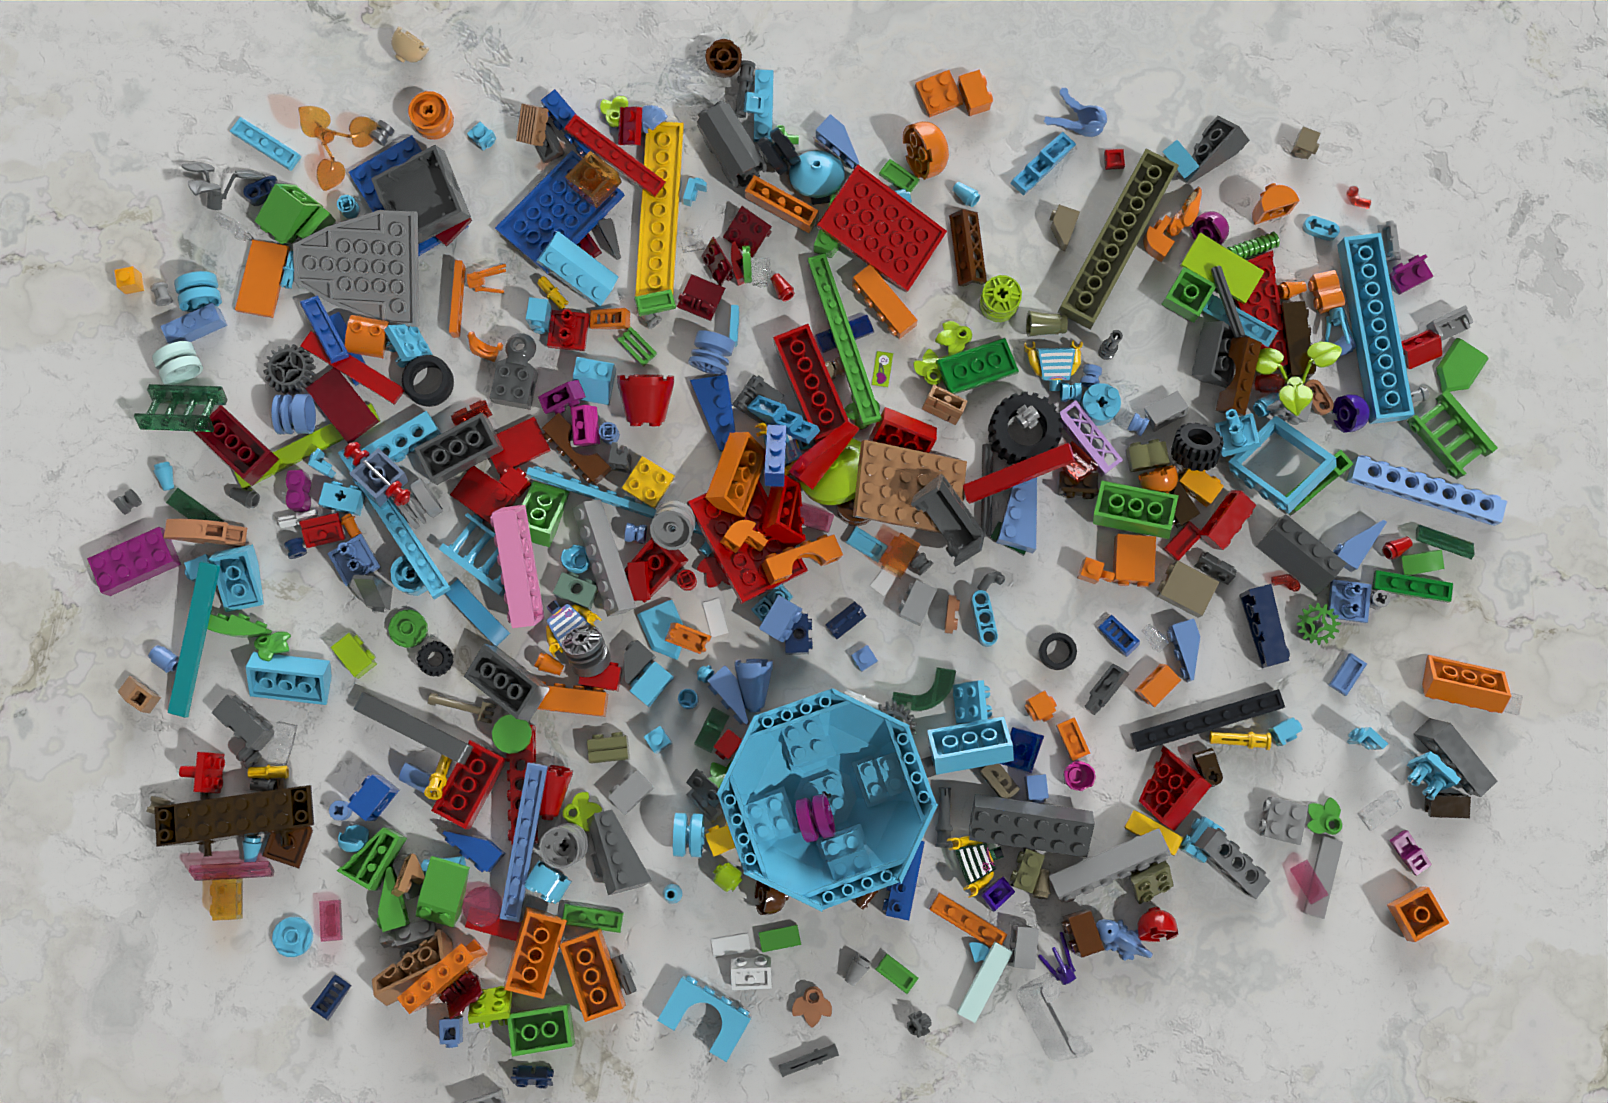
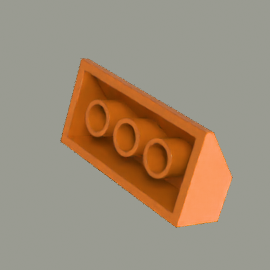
(737, 474)
(1466, 684)
(534, 953)

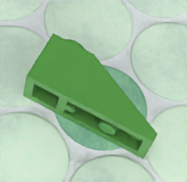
(392, 909)

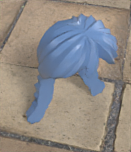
(1091, 118)

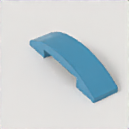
(477, 613)

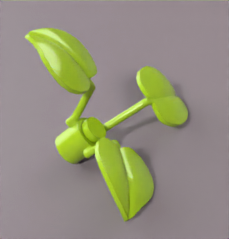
(1296, 395)

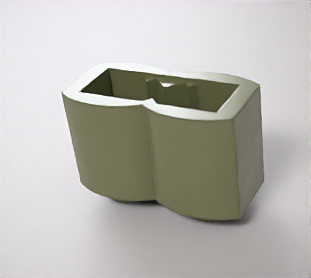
(1147, 455)

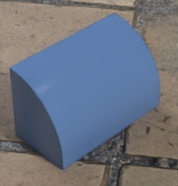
(414, 777)

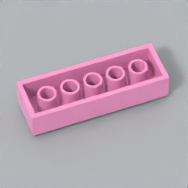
(517, 566)

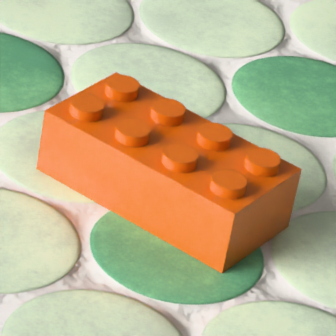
(592, 975)

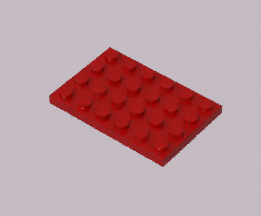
(881, 228)
(743, 567)

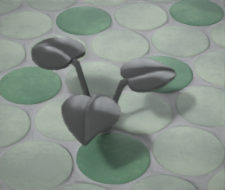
(213, 190)

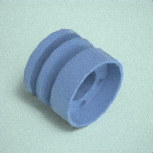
(711, 351)
(293, 414)

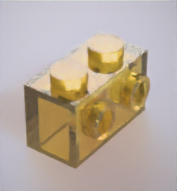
(226, 899)

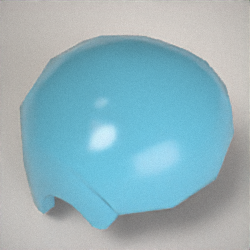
(575, 559)
(353, 838)

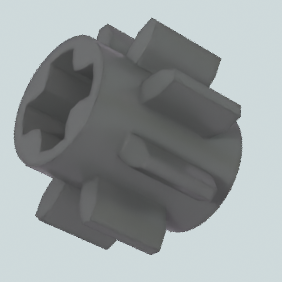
(919, 1024)

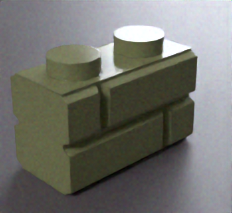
(608, 748)

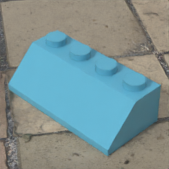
(577, 269)
(289, 678)

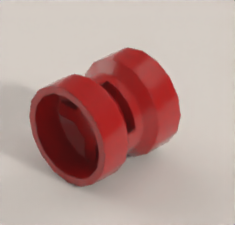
(686, 580)

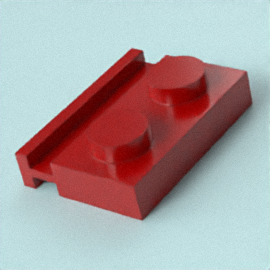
(630, 126)
(322, 530)

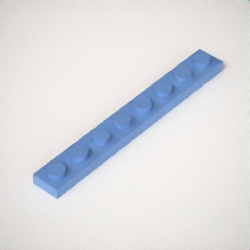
(523, 842)

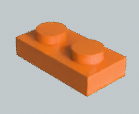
(1073, 739)

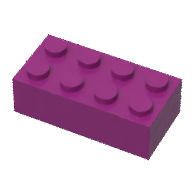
(133, 561)

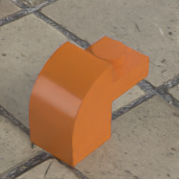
(1156, 242)
(742, 532)

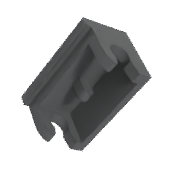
(618, 461)

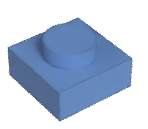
(864, 658)

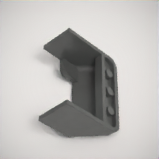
(951, 517)

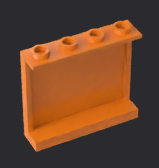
(441, 976)

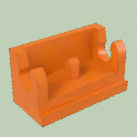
(687, 638)
(1157, 685)

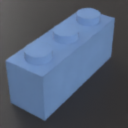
(194, 325)

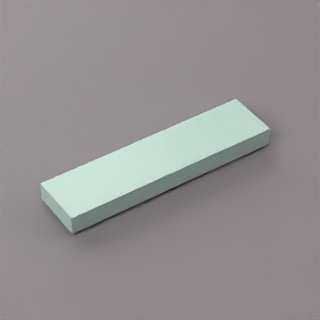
(984, 982)

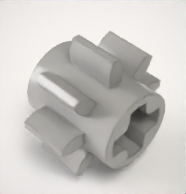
(1027, 417)

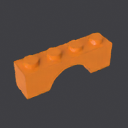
(823, 551)

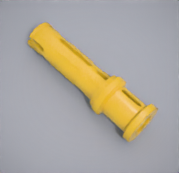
(1250, 739)
(438, 779)

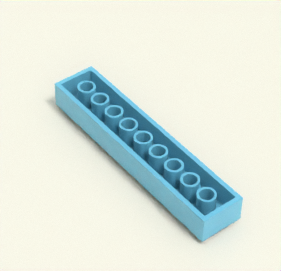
(1375, 328)

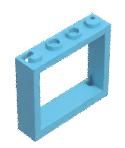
(1303, 443)

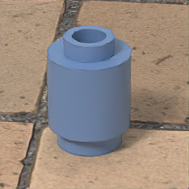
(164, 658)

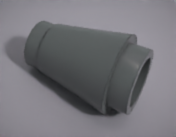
(245, 497)

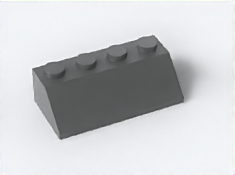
(1301, 554)

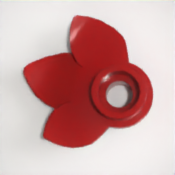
(713, 570)

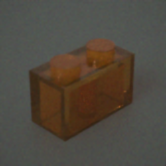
(900, 555)

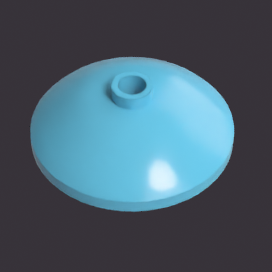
(818, 180)

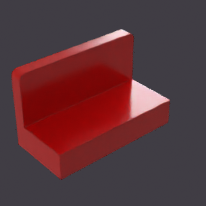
(1422, 348)

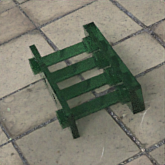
(177, 395)

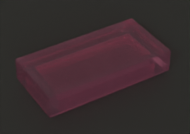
(1309, 882)

